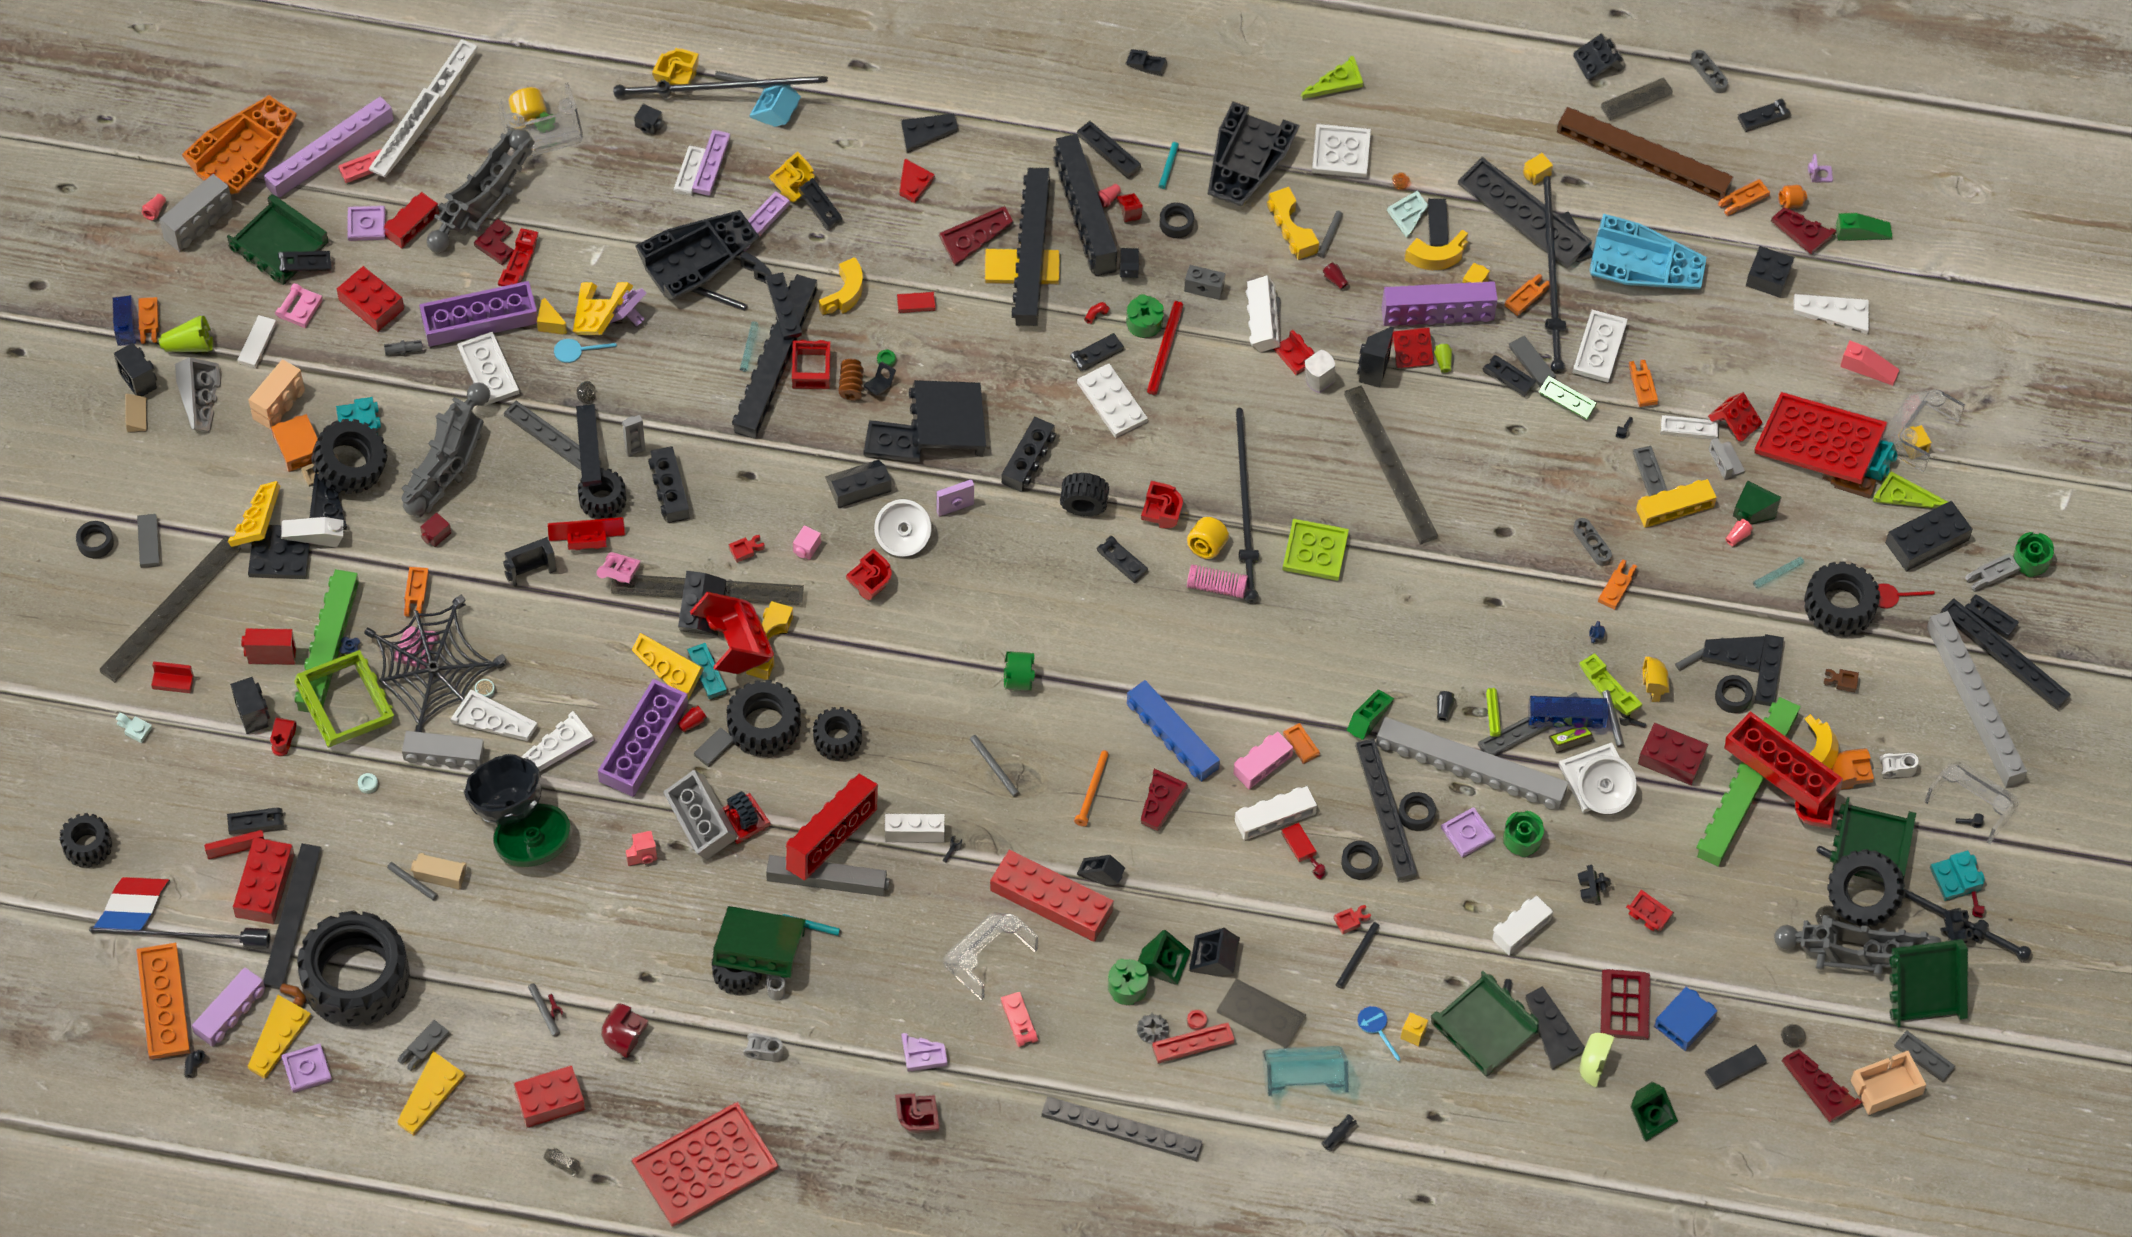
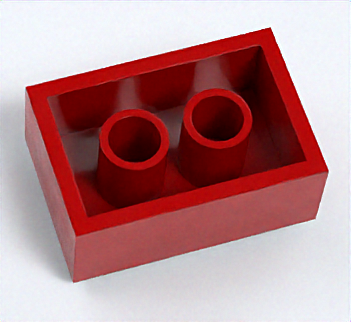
(370, 298)
(549, 1096)

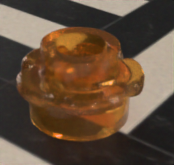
(1400, 184)

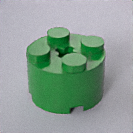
(1144, 316)
(2033, 553)
(1018, 671)
(1523, 833)
(1127, 981)

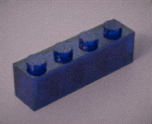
(1568, 712)

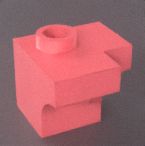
(642, 850)

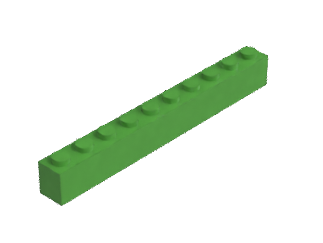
(1742, 792)

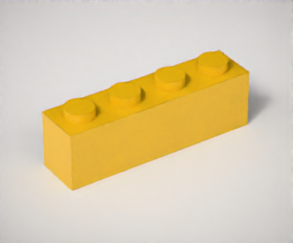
(1676, 503)

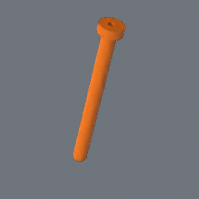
(1082, 819)

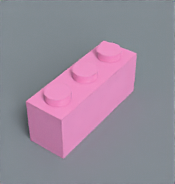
(1263, 760)

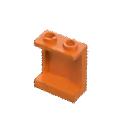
(295, 441)

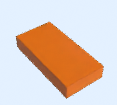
(1301, 743)

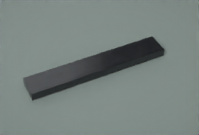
(588, 445)

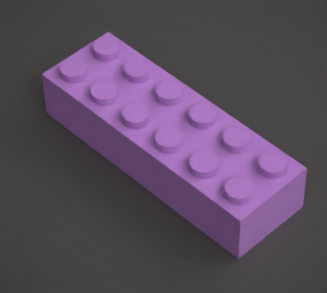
(1439, 303)
(478, 313)
(643, 737)

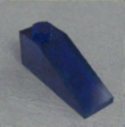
(123, 320)

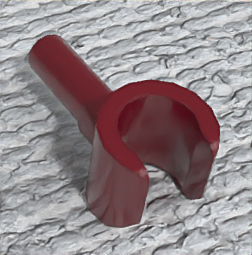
(1319, 870)
(1977, 910)
(554, 1006)

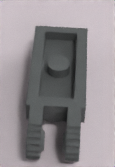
(424, 1044)

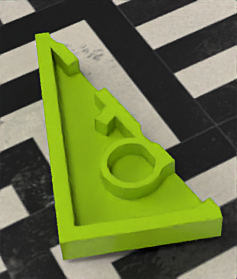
(1340, 79)
(1903, 492)

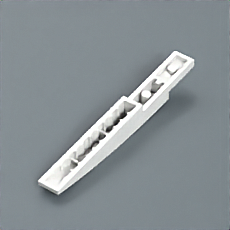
(424, 109)

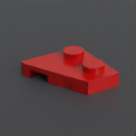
(914, 181)

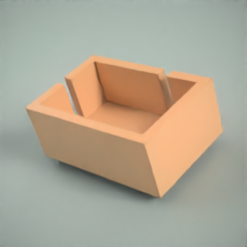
(276, 394)
(1889, 1087)

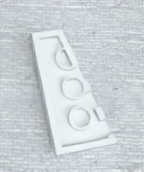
(1841, 311)
(487, 715)
(560, 743)

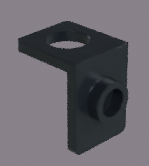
(879, 383)

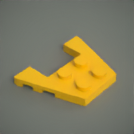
(595, 314)

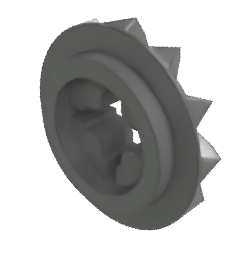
(1146, 1034)

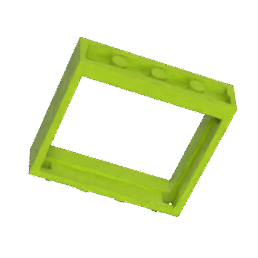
(316, 710)

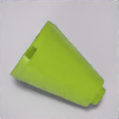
(188, 337)

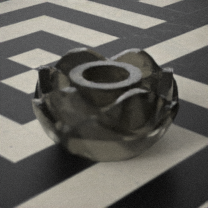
(586, 392)
(1826, 910)
(1793, 1041)

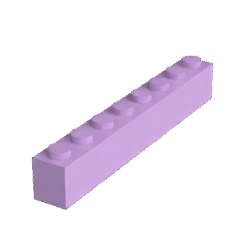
(328, 147)

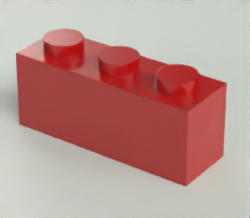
(411, 220)

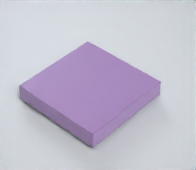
(366, 223)
(1468, 832)
(306, 1068)

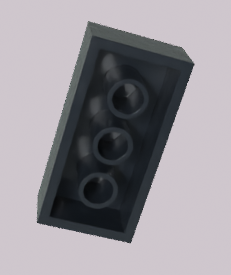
(1928, 536)

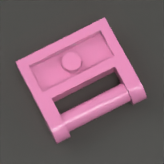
(304, 308)
(624, 569)
(430, 638)

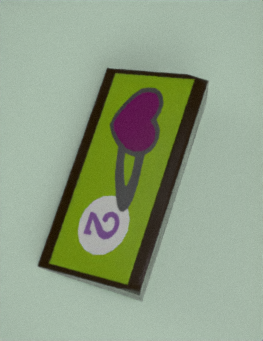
(1570, 738)

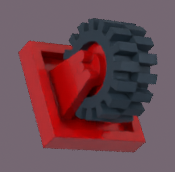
(745, 816)

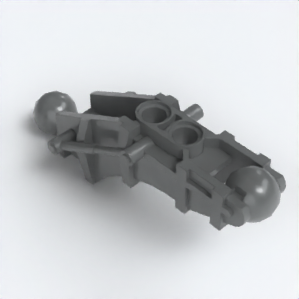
(483, 191)
(449, 452)
(1841, 957)

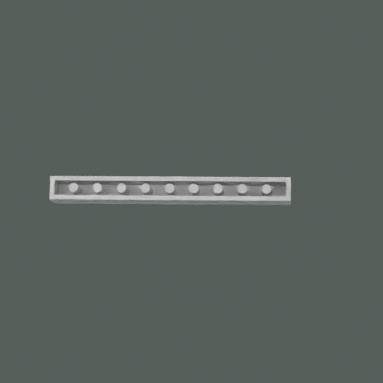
(1976, 699)
(1471, 763)

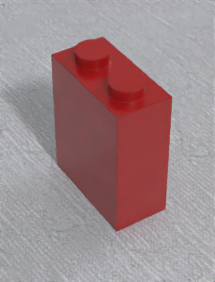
(269, 646)

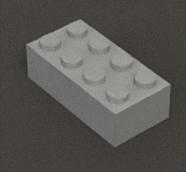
(196, 212)
(700, 814)

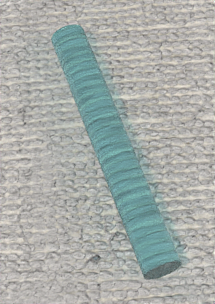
(749, 345)
(1778, 572)

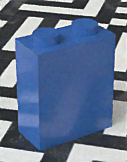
(1685, 1018)

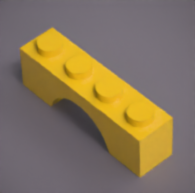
(1301, 240)
(776, 621)

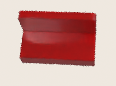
(172, 677)

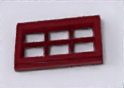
(1643, 1004)

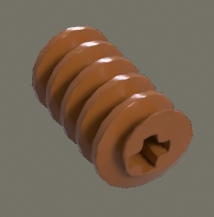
(851, 379)

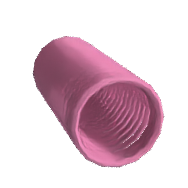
(1240, 589)

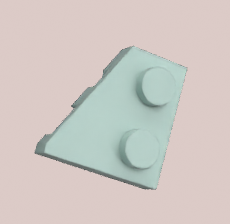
(1408, 212)

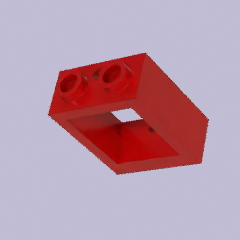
(805, 380)

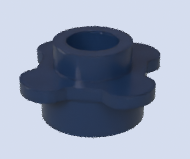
(1596, 632)
(345, 642)

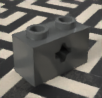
(1204, 282)

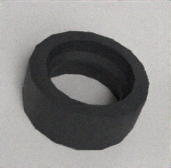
(1176, 208)
(101, 550)
(1737, 681)
(1421, 798)
(1360, 846)

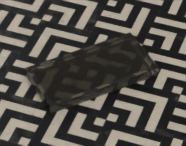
(1261, 1013)

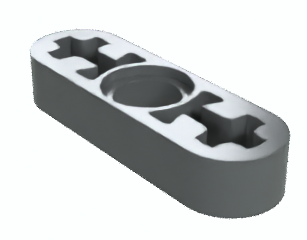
(1709, 64)
(1592, 549)

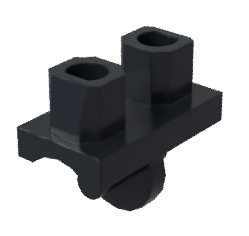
(1590, 877)
(1955, 926)

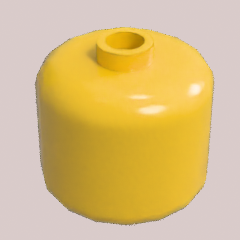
(528, 103)
(1207, 537)

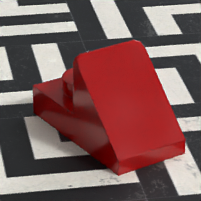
(1130, 206)

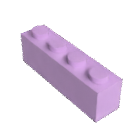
(228, 1007)

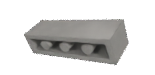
(443, 750)

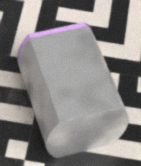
(1320, 371)

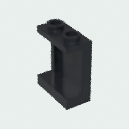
(529, 558)

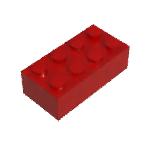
(263, 880)

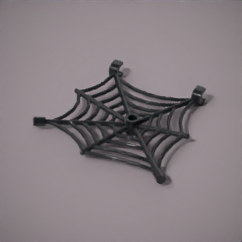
(458, 603)

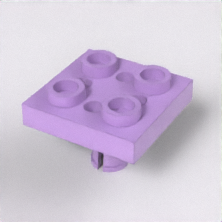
(627, 307)

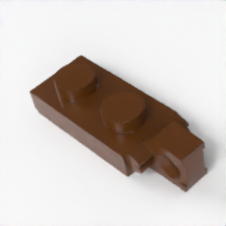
(1864, 489)

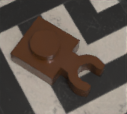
(1845, 680)

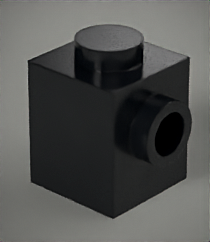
(648, 119)

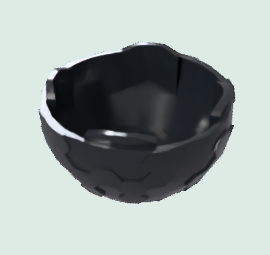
(504, 789)

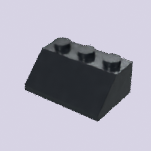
(1375, 357)
(859, 483)
(695, 587)

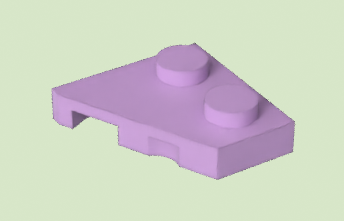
(922, 1053)

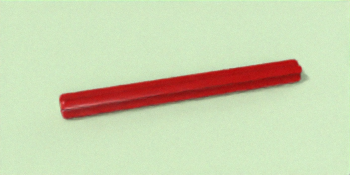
(1165, 348)

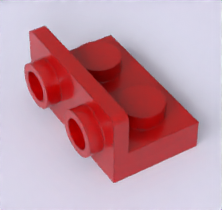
(1294, 352)

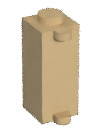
(439, 871)

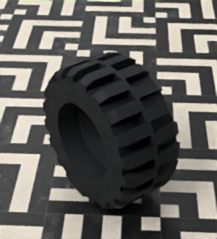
(342, 476)
(1846, 578)
(759, 696)
(1851, 865)

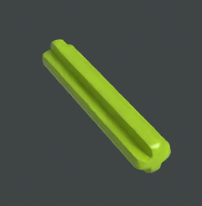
(1493, 712)

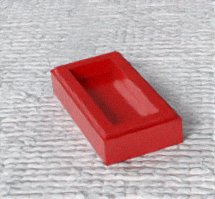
(916, 302)
(1298, 842)

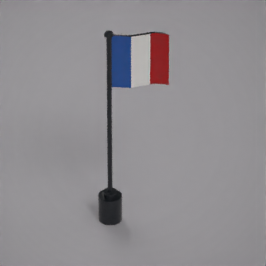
(134, 904)

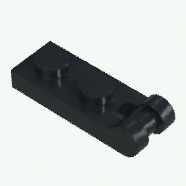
(1764, 115)
(820, 203)
(305, 261)
(1097, 352)
(1509, 375)
(1122, 559)
(1992, 616)
(255, 820)

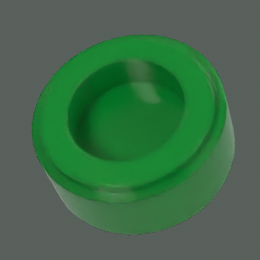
(887, 357)

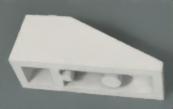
(313, 530)

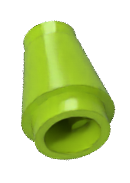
(1444, 357)

